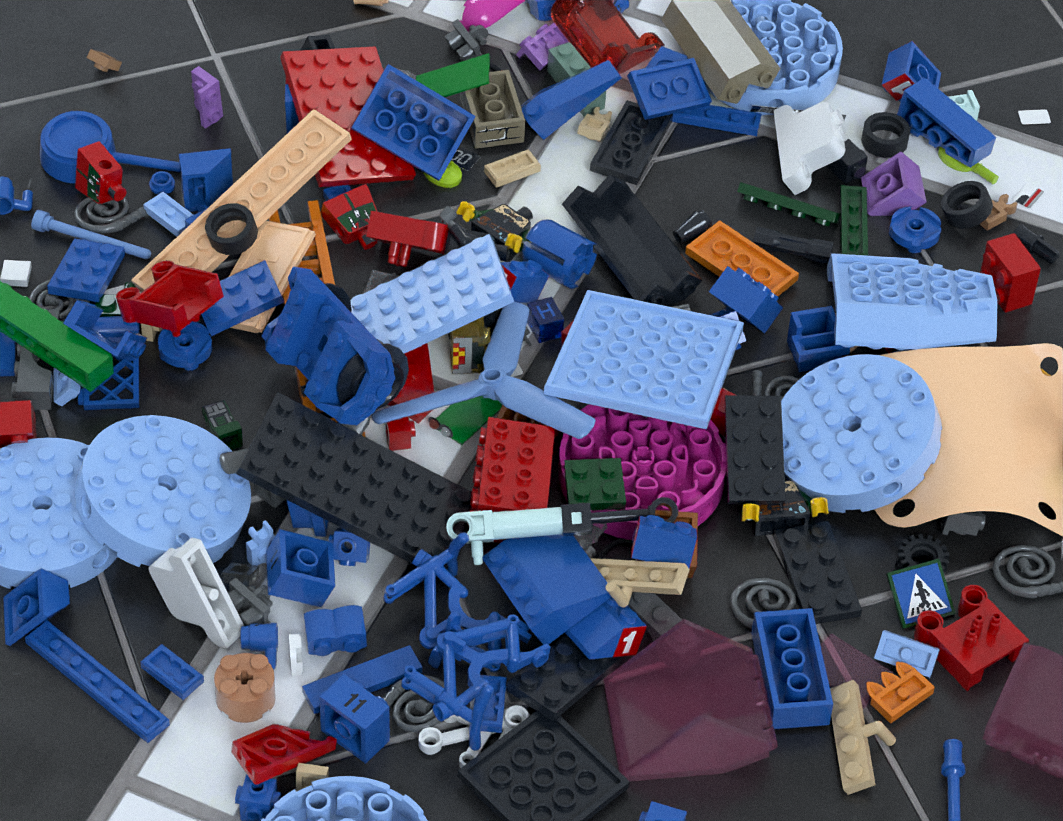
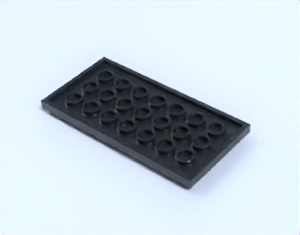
(353, 481)

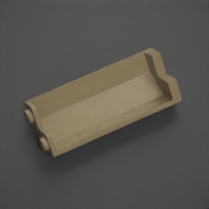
(722, 46)

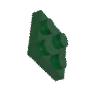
(595, 483)

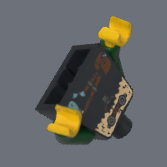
(502, 222)
(778, 516)

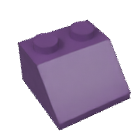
(894, 186)

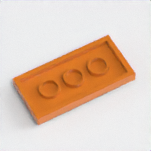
(725, 247)

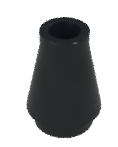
(692, 227)

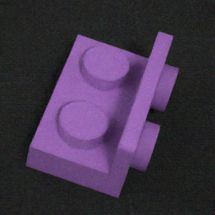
(538, 46)
(206, 96)

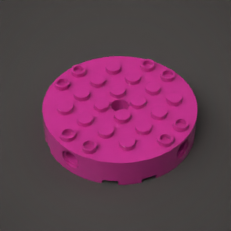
(656, 462)

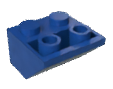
(205, 176)

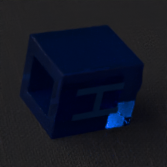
(545, 319)

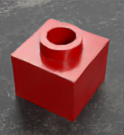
(400, 433)

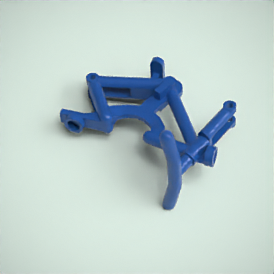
(427, 569)
(456, 645)

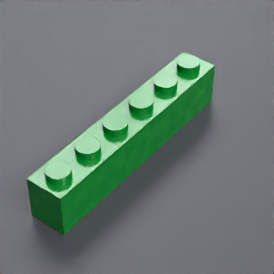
(53, 340)

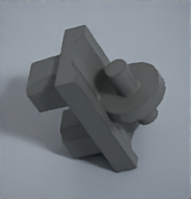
(471, 40)
(252, 601)

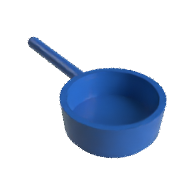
(78, 129)

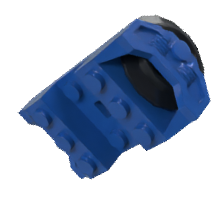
(341, 359)

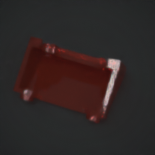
(603, 33)

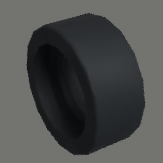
(888, 122)
(225, 214)
(971, 216)

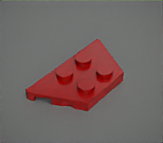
(277, 750)

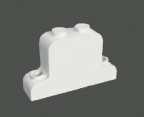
(807, 142)
(196, 592)

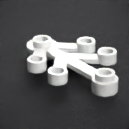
(441, 739)

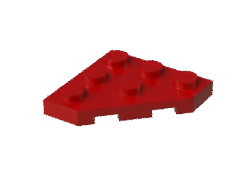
(418, 381)

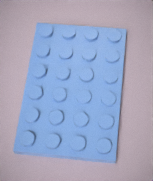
(436, 297)

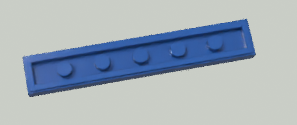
(97, 681)

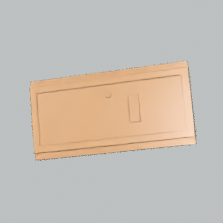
(282, 249)

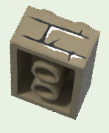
(497, 112)

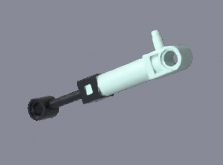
(563, 520)

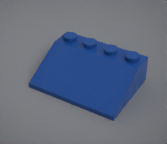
(413, 122)
(548, 582)

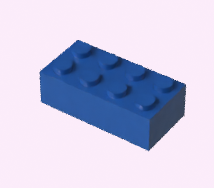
(792, 668)

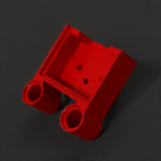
(406, 233)
(174, 298)
(974, 640)

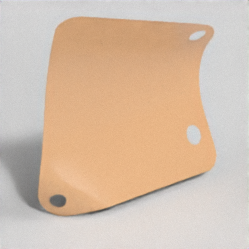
(996, 433)

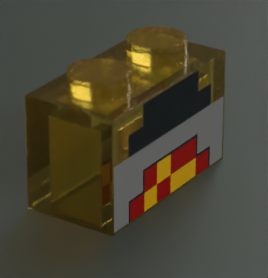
(469, 347)

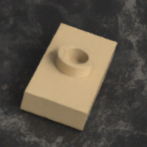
(512, 168)

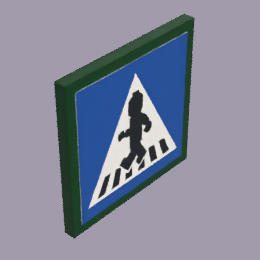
(918, 590)

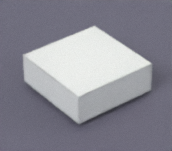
(16, 273)

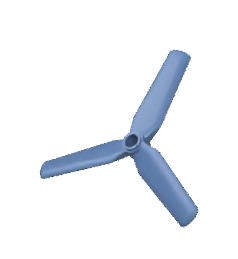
(495, 383)

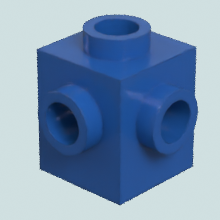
(349, 556)
(256, 800)

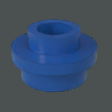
(162, 182)

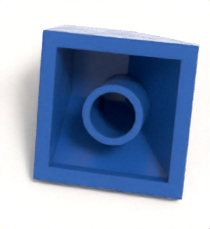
(33, 603)

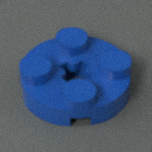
(913, 239)
(185, 356)

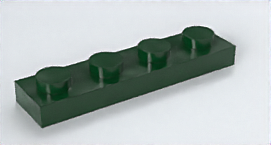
(798, 207)
(853, 220)

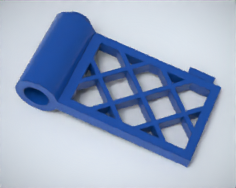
(114, 329)

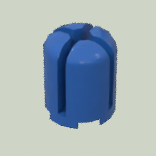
(559, 252)

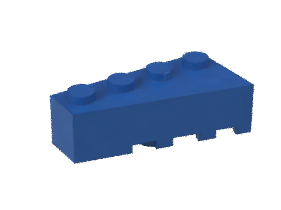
(945, 123)

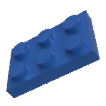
(669, 88)
(86, 270)
(244, 297)

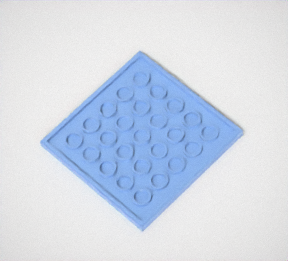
(645, 359)

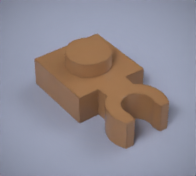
(999, 212)

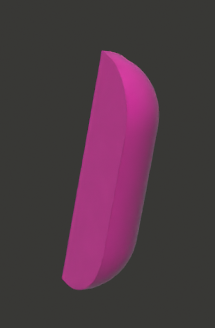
(486, 11)

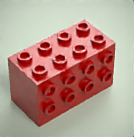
(512, 467)

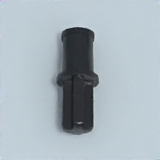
(1036, 244)

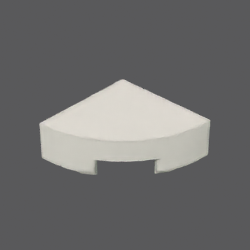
(295, 654)

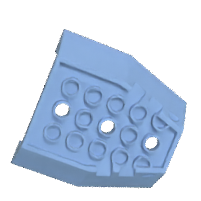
(909, 304)

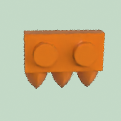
(899, 693)

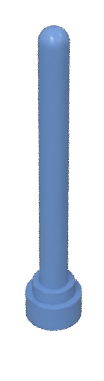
(44, 222)

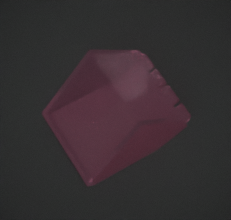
(689, 707)
(1031, 711)

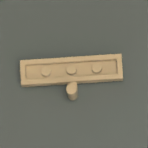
(641, 576)
(852, 738)

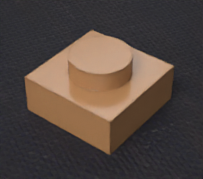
(103, 61)

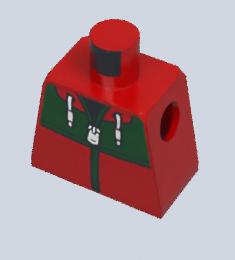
(99, 174)
(350, 215)

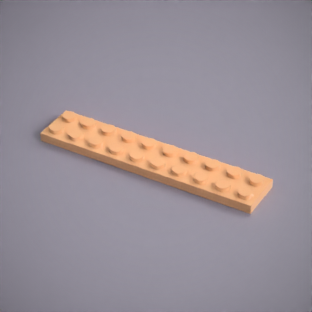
(260, 189)

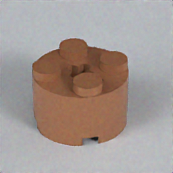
(245, 686)

